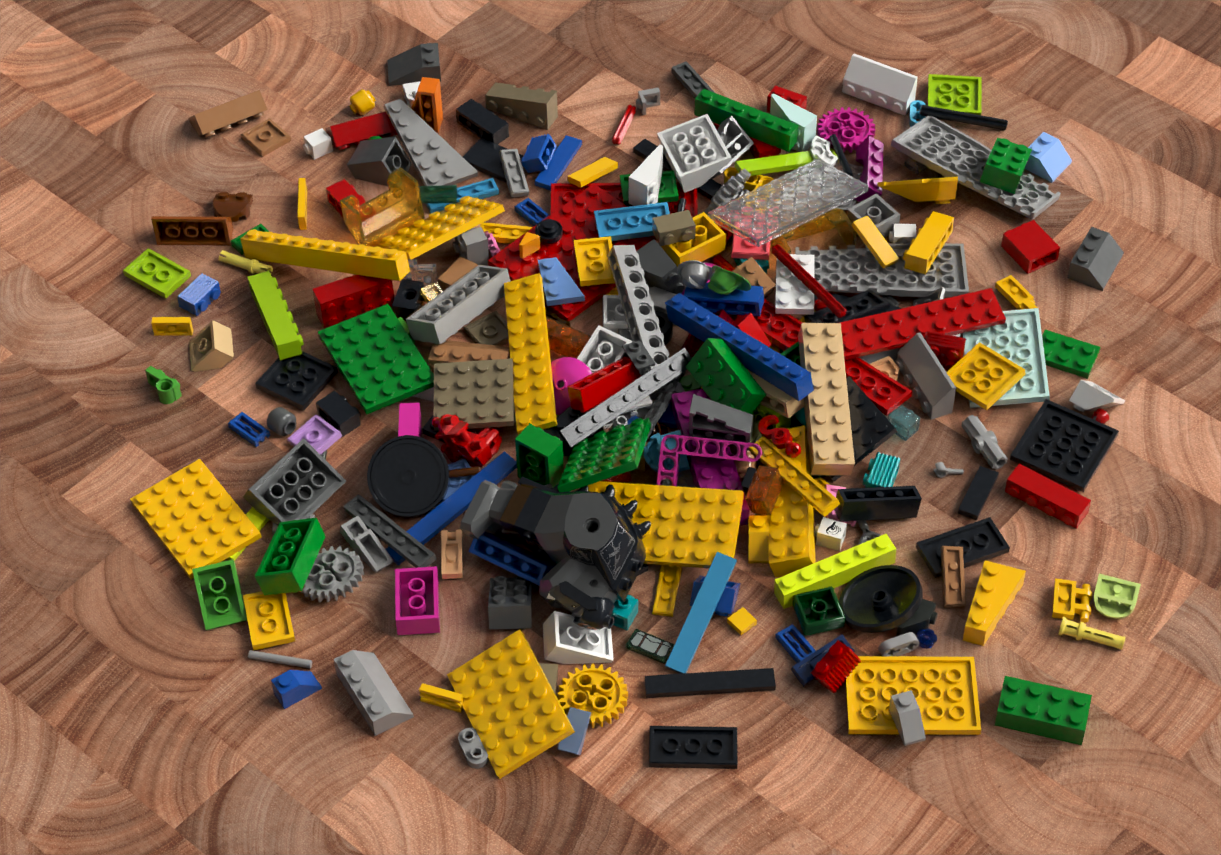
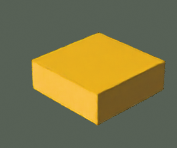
(741, 621)

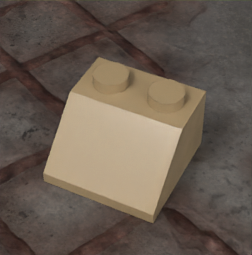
(211, 347)

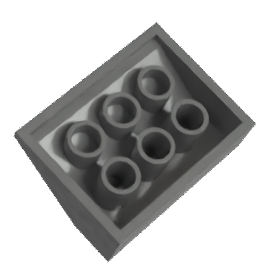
(294, 485)

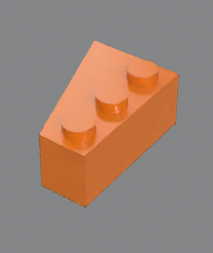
(428, 102)

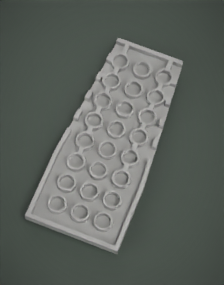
(963, 157)
(859, 271)

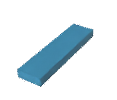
(476, 190)

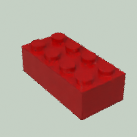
(351, 297)

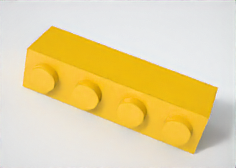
(928, 242)

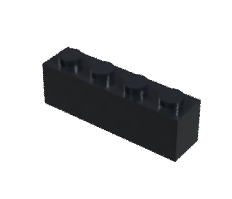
(878, 503)

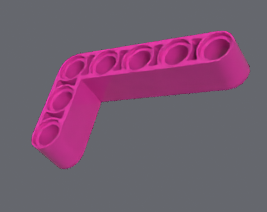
(701, 450)

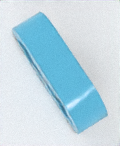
(913, 114)

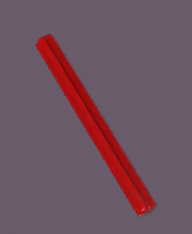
(815, 287)

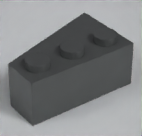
(718, 421)

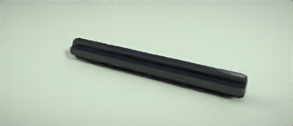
(964, 117)

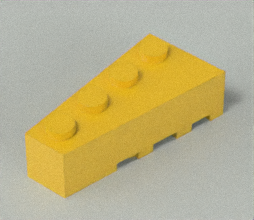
(992, 597)

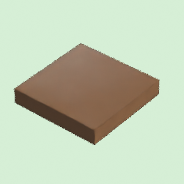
(265, 137)

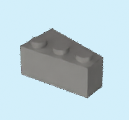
(734, 139)

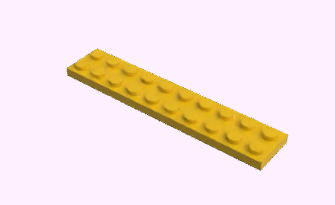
(530, 353)

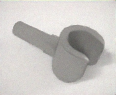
(941, 471)

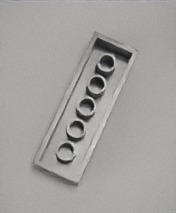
(458, 304)

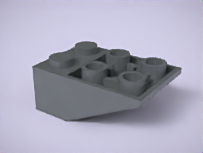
(510, 603)

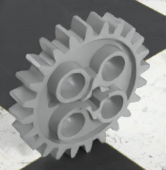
(729, 190)
(333, 574)

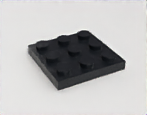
(297, 379)

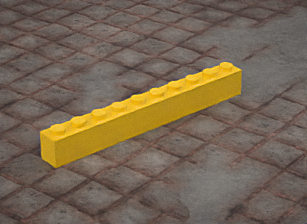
(325, 255)

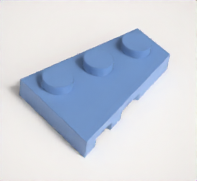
(558, 284)

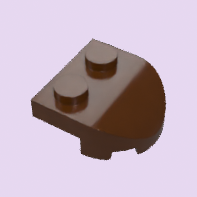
(232, 205)

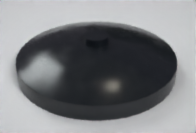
(881, 598)

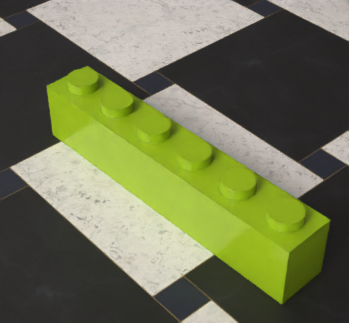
(275, 315)

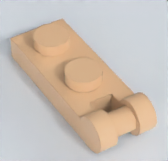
(451, 554)

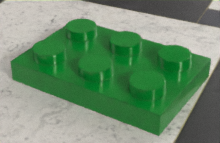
(667, 192)
(1069, 354)

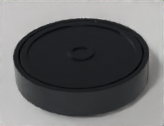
(408, 476)

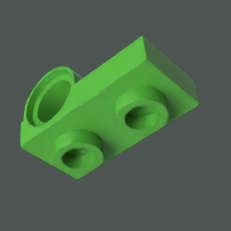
(167, 388)

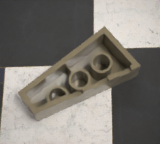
(524, 104)

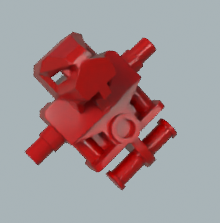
(459, 442)

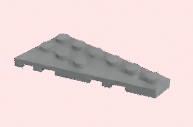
(430, 154)

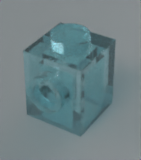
(905, 422)

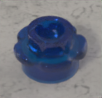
(926, 642)

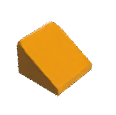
(529, 244)

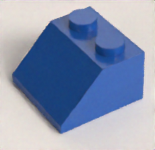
(727, 601)

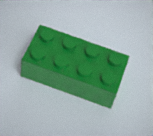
(725, 377)
(290, 556)
(1043, 710)

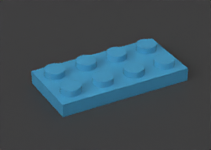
(628, 221)

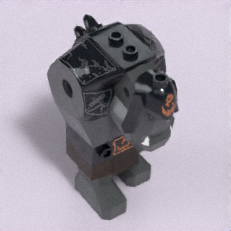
(582, 533)

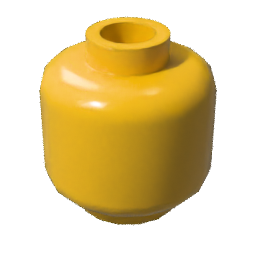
(362, 102)

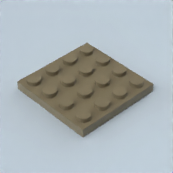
(475, 392)

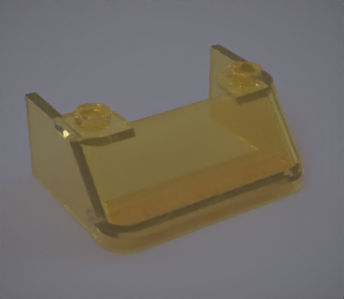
(832, 219)

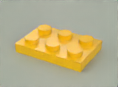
(593, 261)
(268, 620)

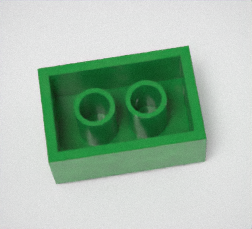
(1005, 165)
(539, 456)

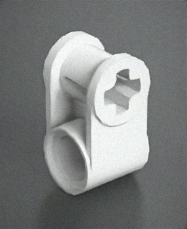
(410, 91)

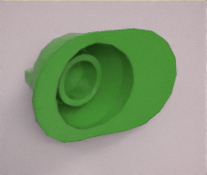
(726, 282)

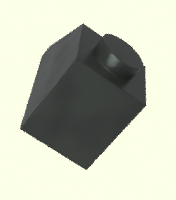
(920, 620)

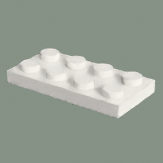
(791, 293)

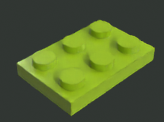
(157, 273)

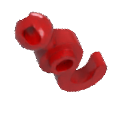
(780, 436)

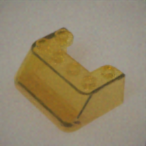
(386, 212)

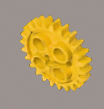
(594, 694)

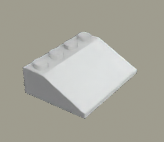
(694, 151)

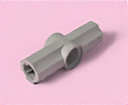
(984, 442)

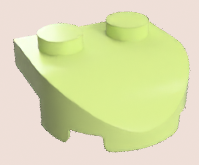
(1115, 596)

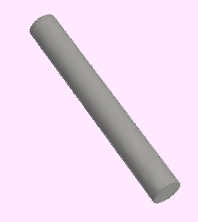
(287, 660)

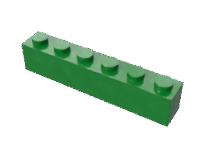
(753, 121)

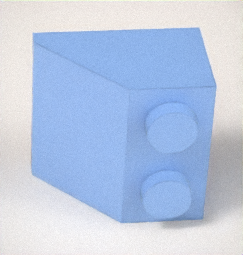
(1047, 157)

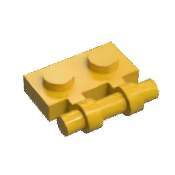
(1064, 600)

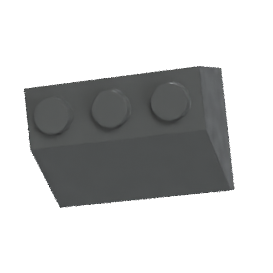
(1095, 259)

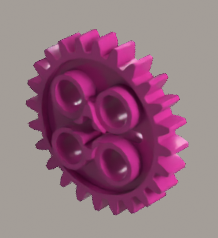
(848, 126)

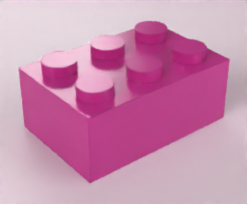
(417, 600)

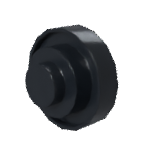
(549, 231)

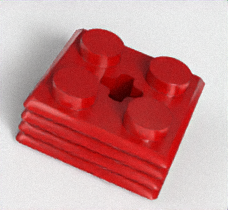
(946, 348)

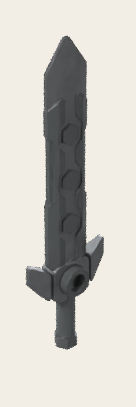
(662, 400)

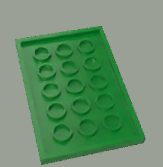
(377, 358)
(605, 455)

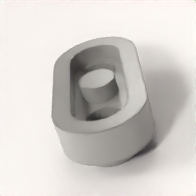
(472, 746)

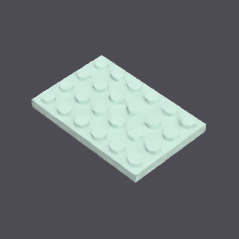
(1022, 344)

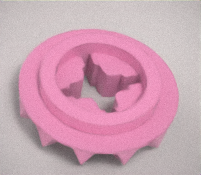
(492, 244)

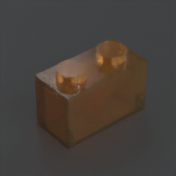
(764, 490)

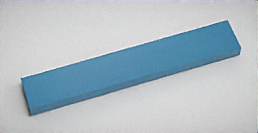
(701, 613)

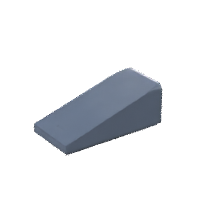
(579, 720)

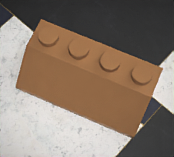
(228, 113)
(463, 351)

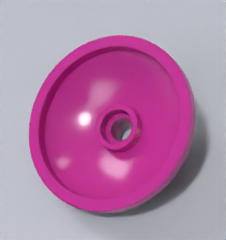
(569, 371)

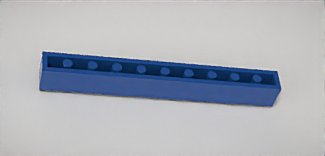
(751, 353)

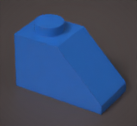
(294, 686)

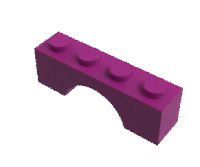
(871, 156)

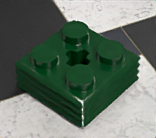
(818, 611)

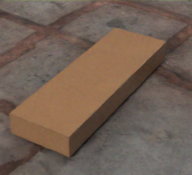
(953, 577)

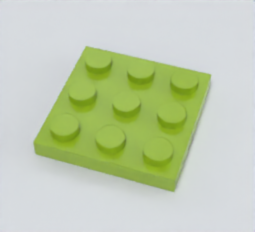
(955, 93)

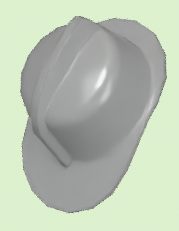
(694, 273)

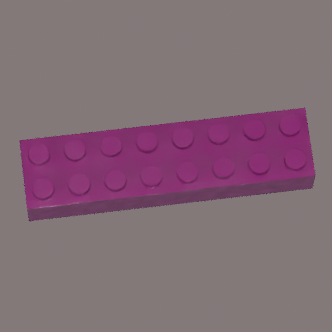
(706, 471)

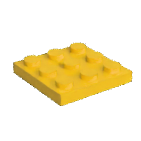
(984, 375)

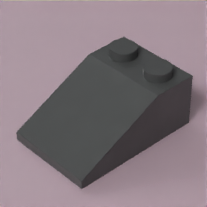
(414, 64)

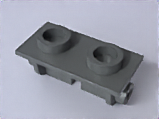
(639, 356)

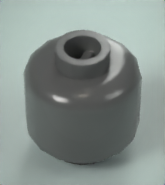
(281, 421)

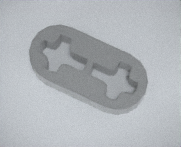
(899, 645)

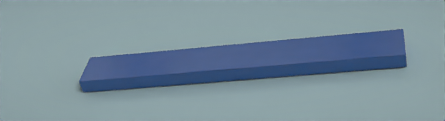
(457, 502)

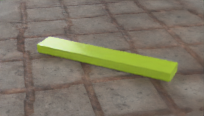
(776, 163)

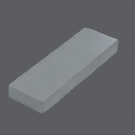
(514, 173)

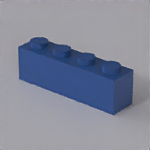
(737, 302)
(511, 557)

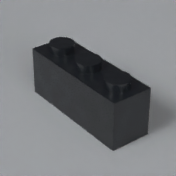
(482, 122)

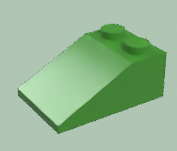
(219, 594)

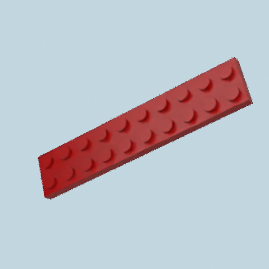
(897, 327)
(880, 388)

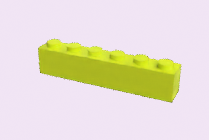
(835, 569)

